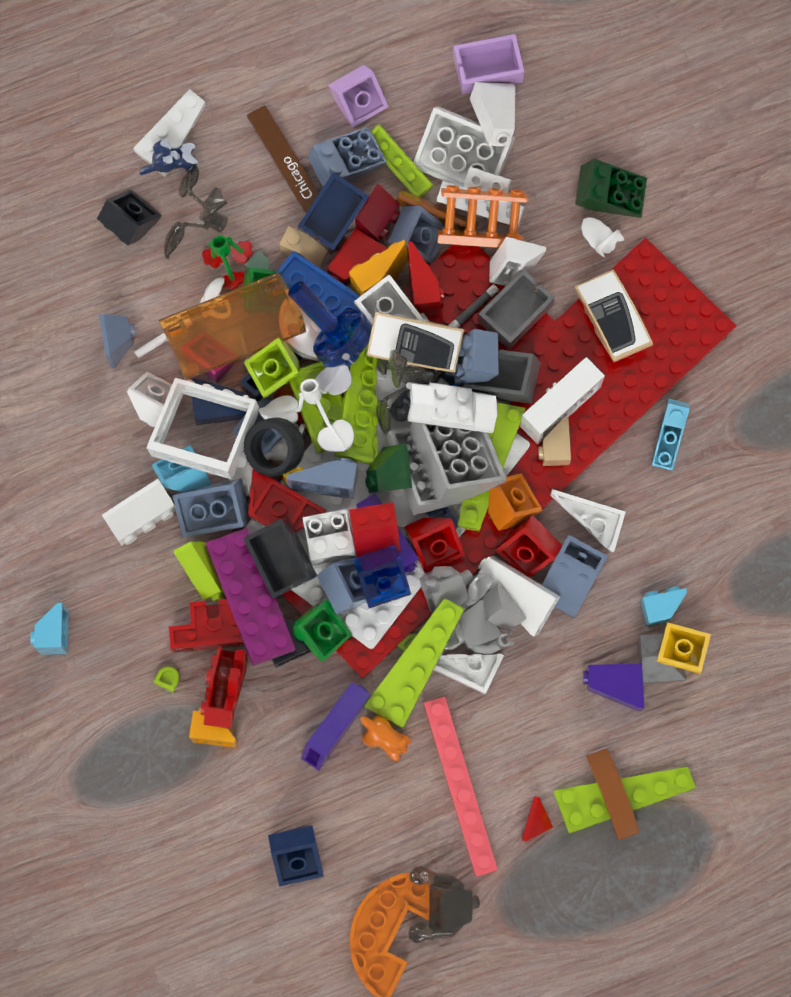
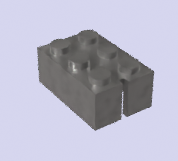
(516, 309)

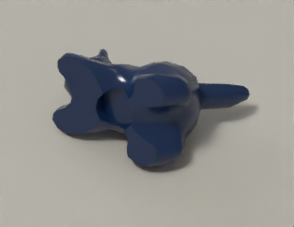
(168, 158)

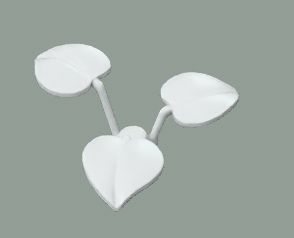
(335, 380)

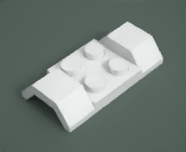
(452, 407)

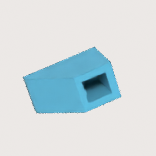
(661, 607)

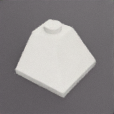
(149, 396)

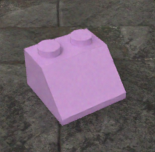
(358, 95)

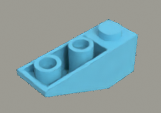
(670, 434)

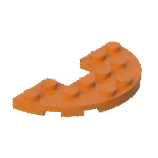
(376, 927)

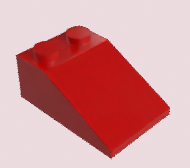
(425, 289)

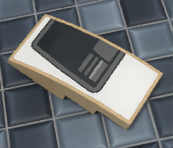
(613, 315)
(419, 341)

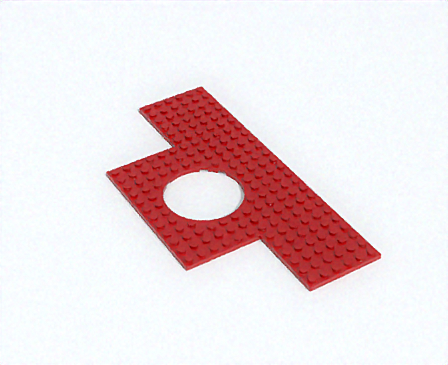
(682, 330)

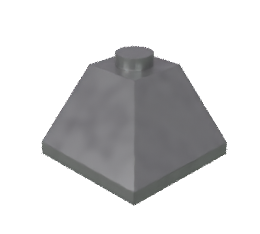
(653, 671)

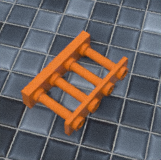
(470, 236)

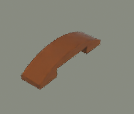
(613, 794)

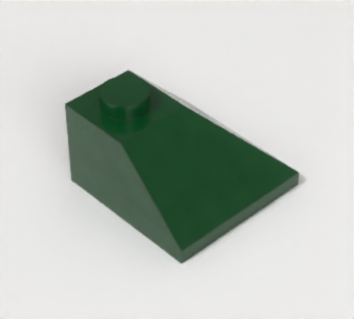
(389, 470)

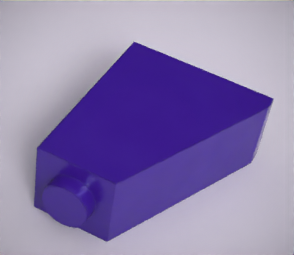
(617, 682)

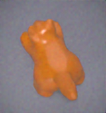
(380, 734)

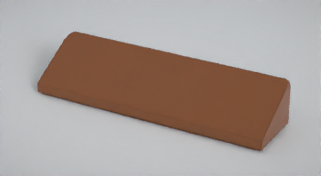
(439, 212)

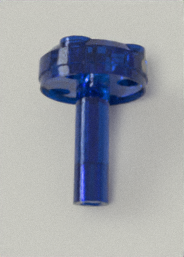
(341, 336)

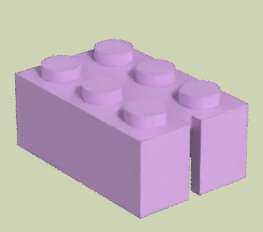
(489, 62)

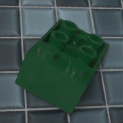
(610, 189)

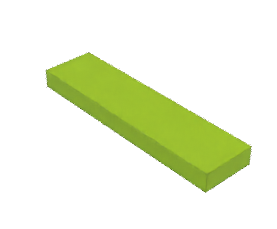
(401, 164)

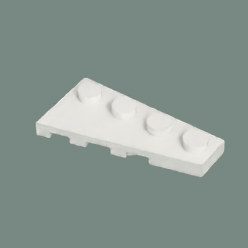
(173, 126)

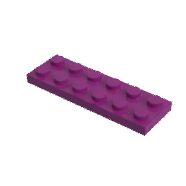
(249, 599)

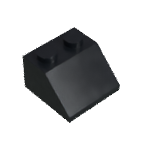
(128, 216)

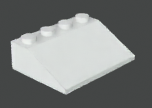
(454, 145)

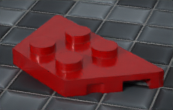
(274, 501)

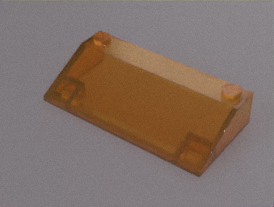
(232, 326)

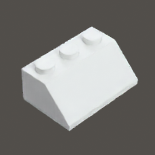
(139, 512)

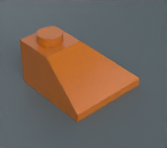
(512, 502)

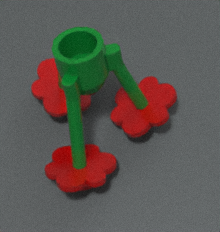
(220, 249)

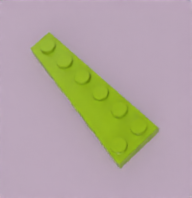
(360, 410)
(502, 438)
(407, 679)
(585, 807)

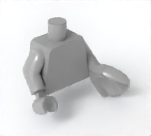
(448, 584)
(479, 633)

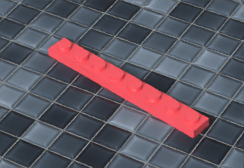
(460, 786)

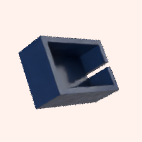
(333, 211)

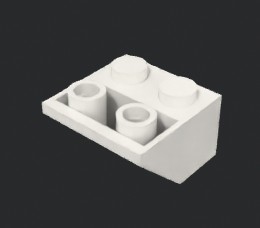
(512, 259)
(329, 537)

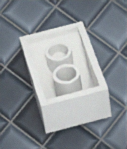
(388, 299)

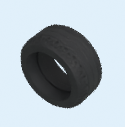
(254, 452)

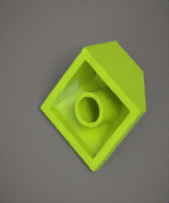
(273, 366)

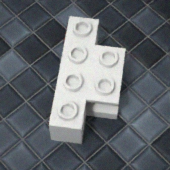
(485, 181)

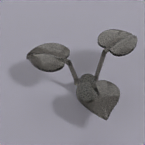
(208, 214)
(400, 372)

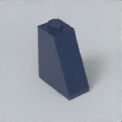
(210, 412)

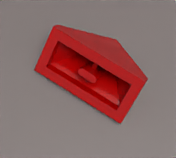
(537, 821)

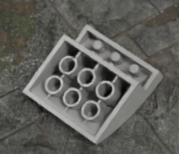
(446, 464)

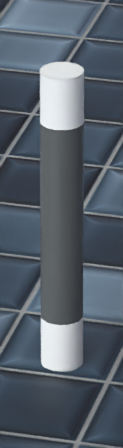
(474, 306)

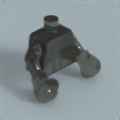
(448, 905)

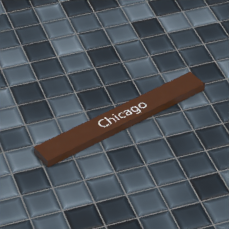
(286, 161)

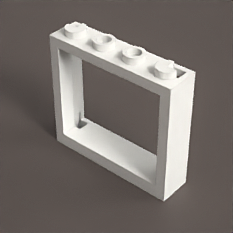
(206, 392)

